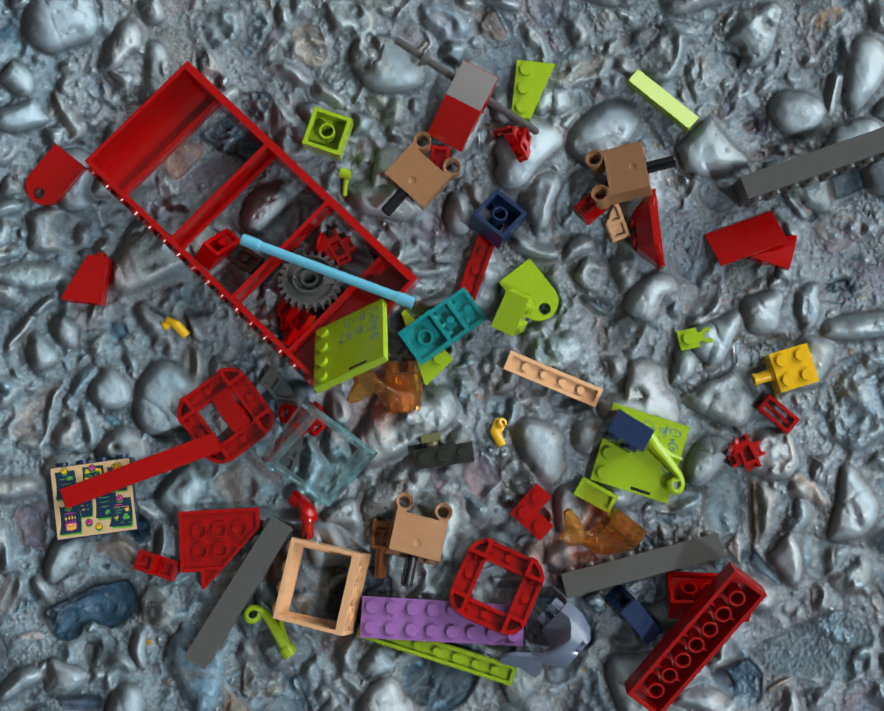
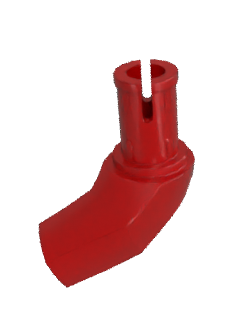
(306, 512)

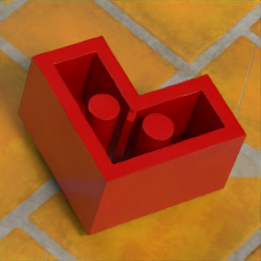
(528, 514)

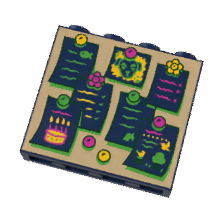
(100, 516)

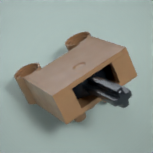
(626, 173)
(417, 176)
(416, 536)

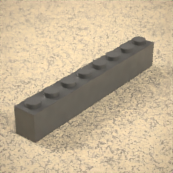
(641, 564)
(239, 591)

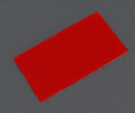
(746, 238)

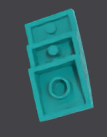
(442, 326)

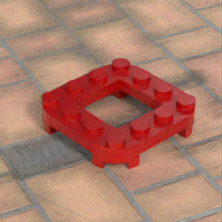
(249, 396)
(509, 560)

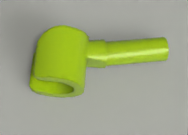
(346, 175)

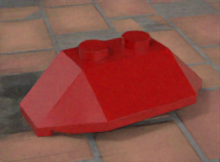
(647, 231)

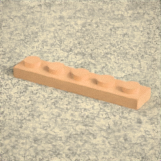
(553, 379)

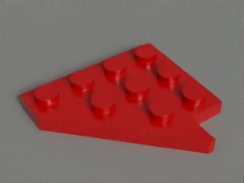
(213, 538)

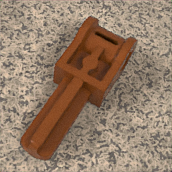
(379, 541)

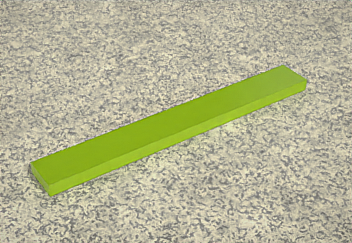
(454, 657)

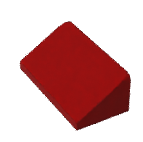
(587, 209)

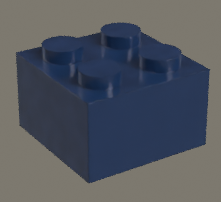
(497, 219)
(626, 431)

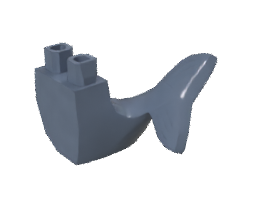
(566, 634)

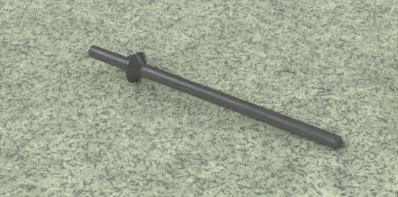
(425, 59)

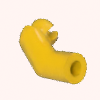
(176, 325)

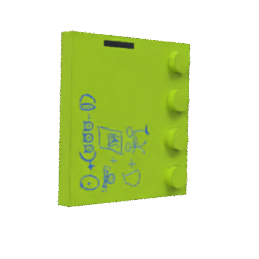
(351, 346)
(640, 471)

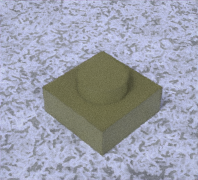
(431, 439)

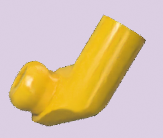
(496, 431)

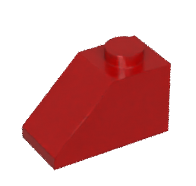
(217, 249)

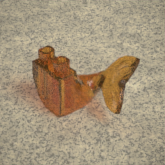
(398, 393)
(609, 536)

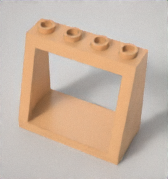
(351, 596)

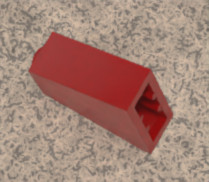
(90, 282)

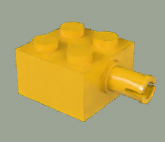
(787, 369)

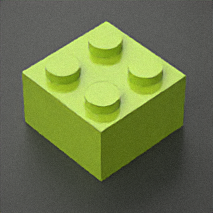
(327, 133)
(513, 312)

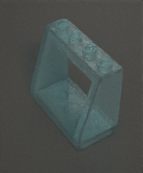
(292, 431)

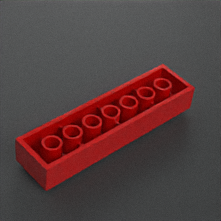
(695, 639)

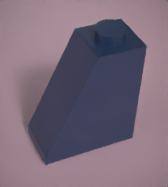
(634, 614)

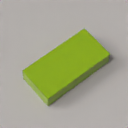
(595, 495)

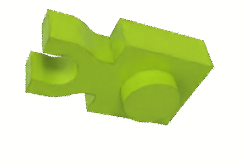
(690, 338)

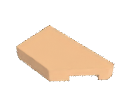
(616, 225)

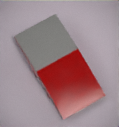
(463, 105)

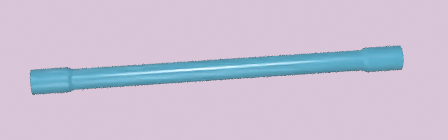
(396, 296)

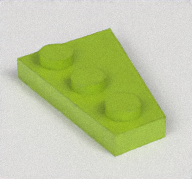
(529, 85)

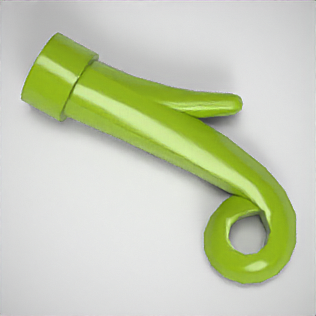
(666, 458)
(276, 628)

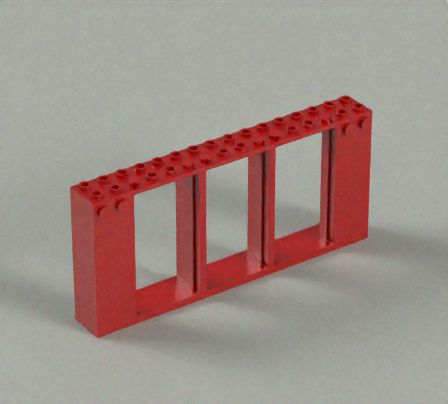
(160, 129)

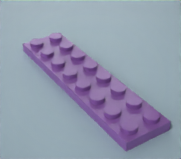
(427, 622)

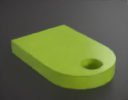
(531, 281)

